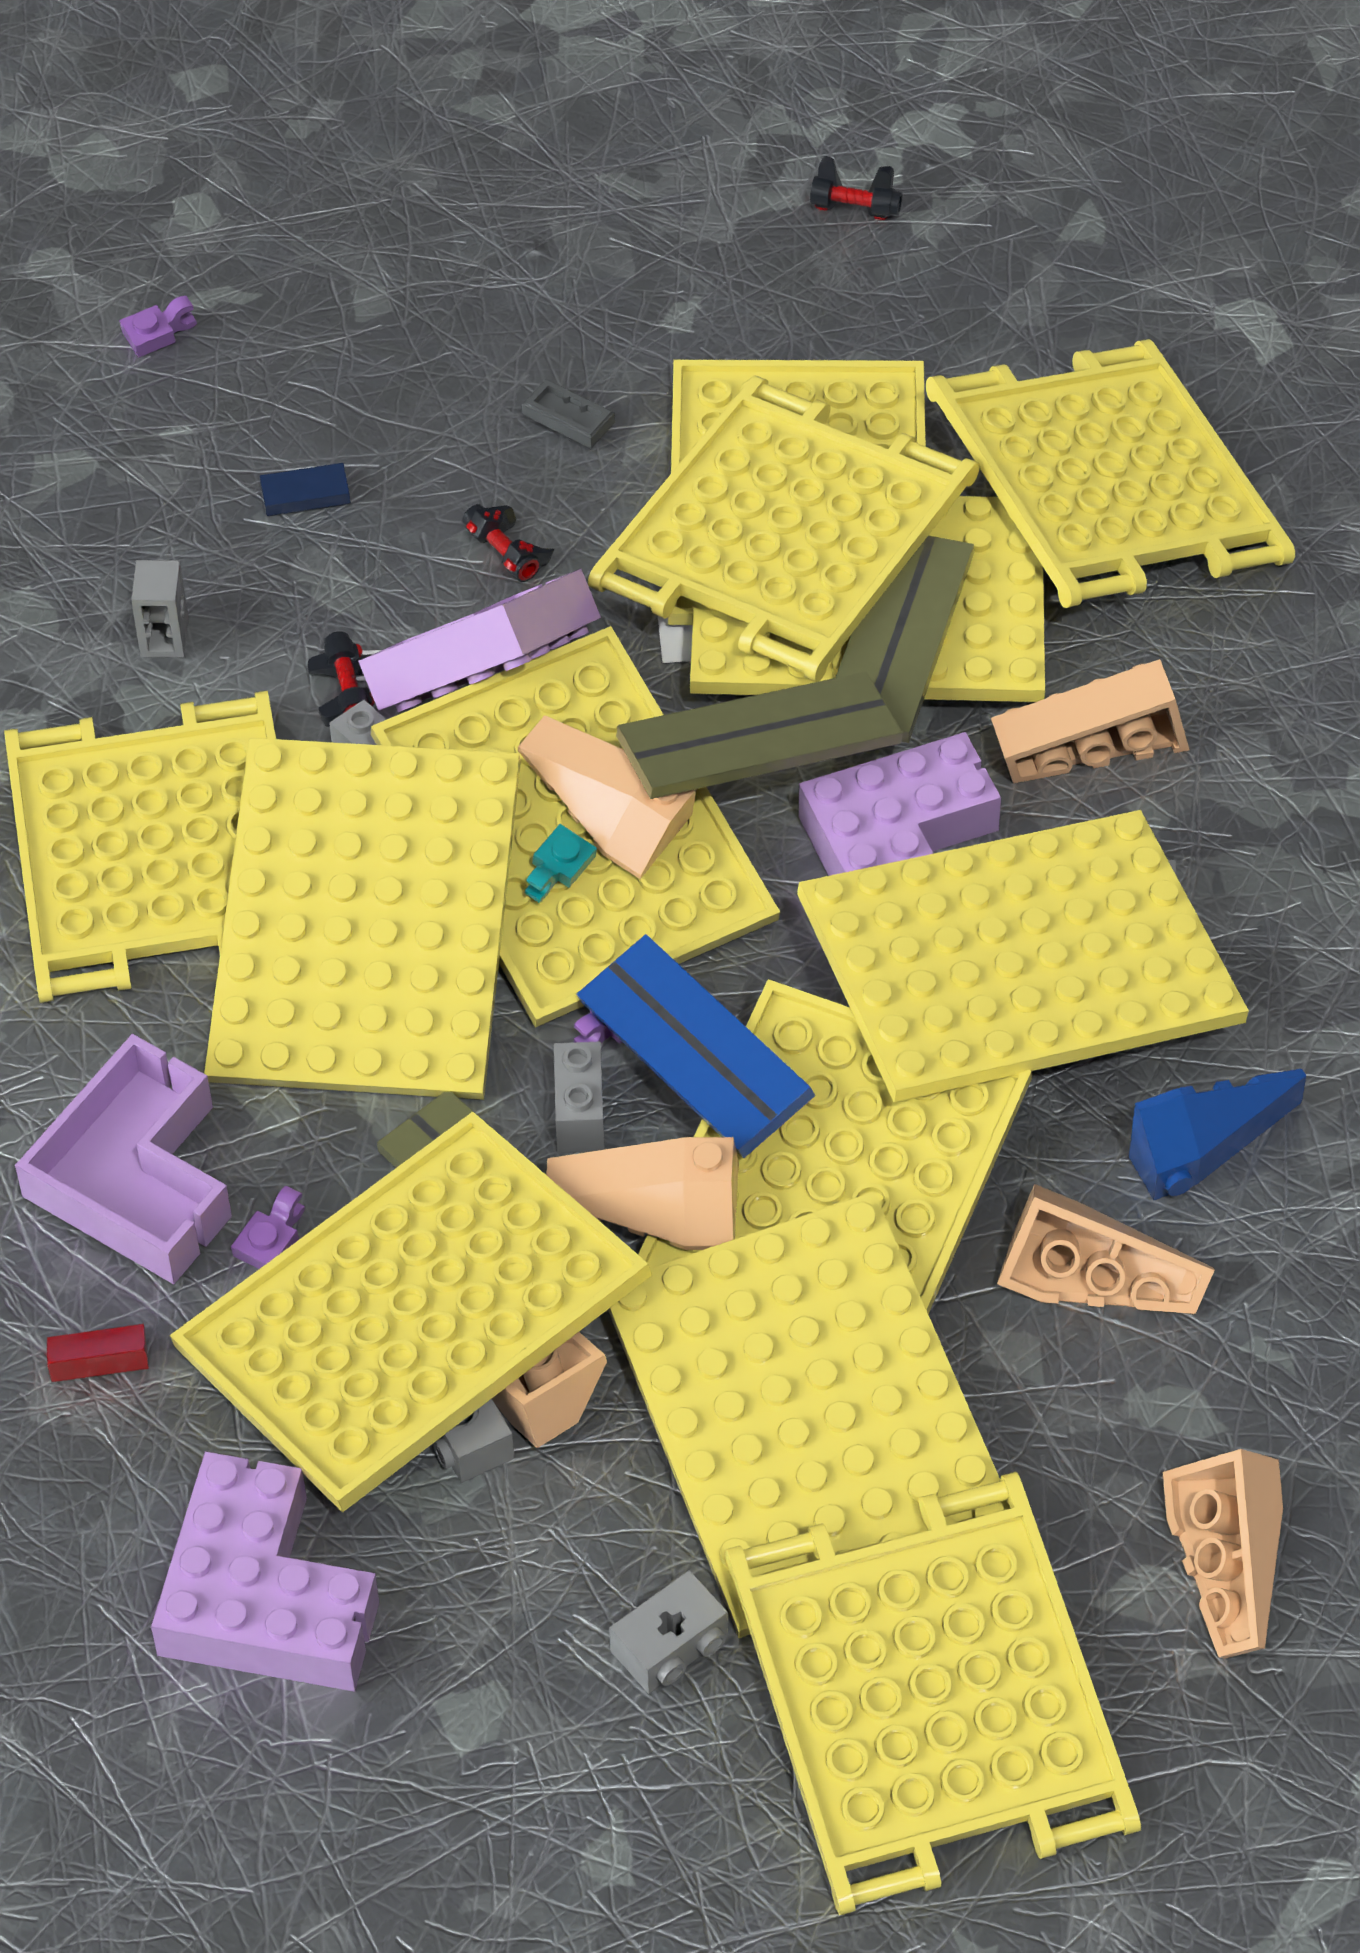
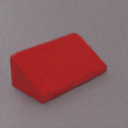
(97, 1353)

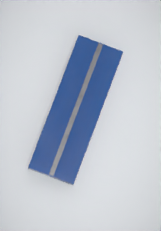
(695, 1045)

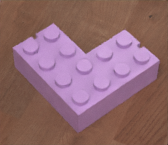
(481, 643)
(899, 806)
(113, 1163)
(240, 1596)

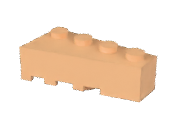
(1092, 725)

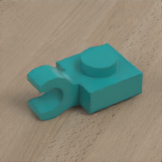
(559, 859)

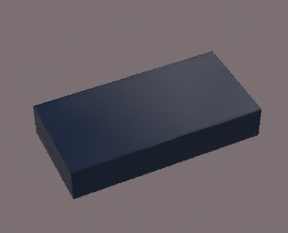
(305, 489)

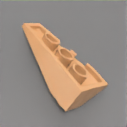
(605, 794)
(659, 1188)
(1087, 1257)
(553, 1391)
(1230, 1531)

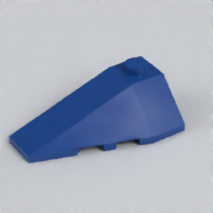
(1191, 1134)

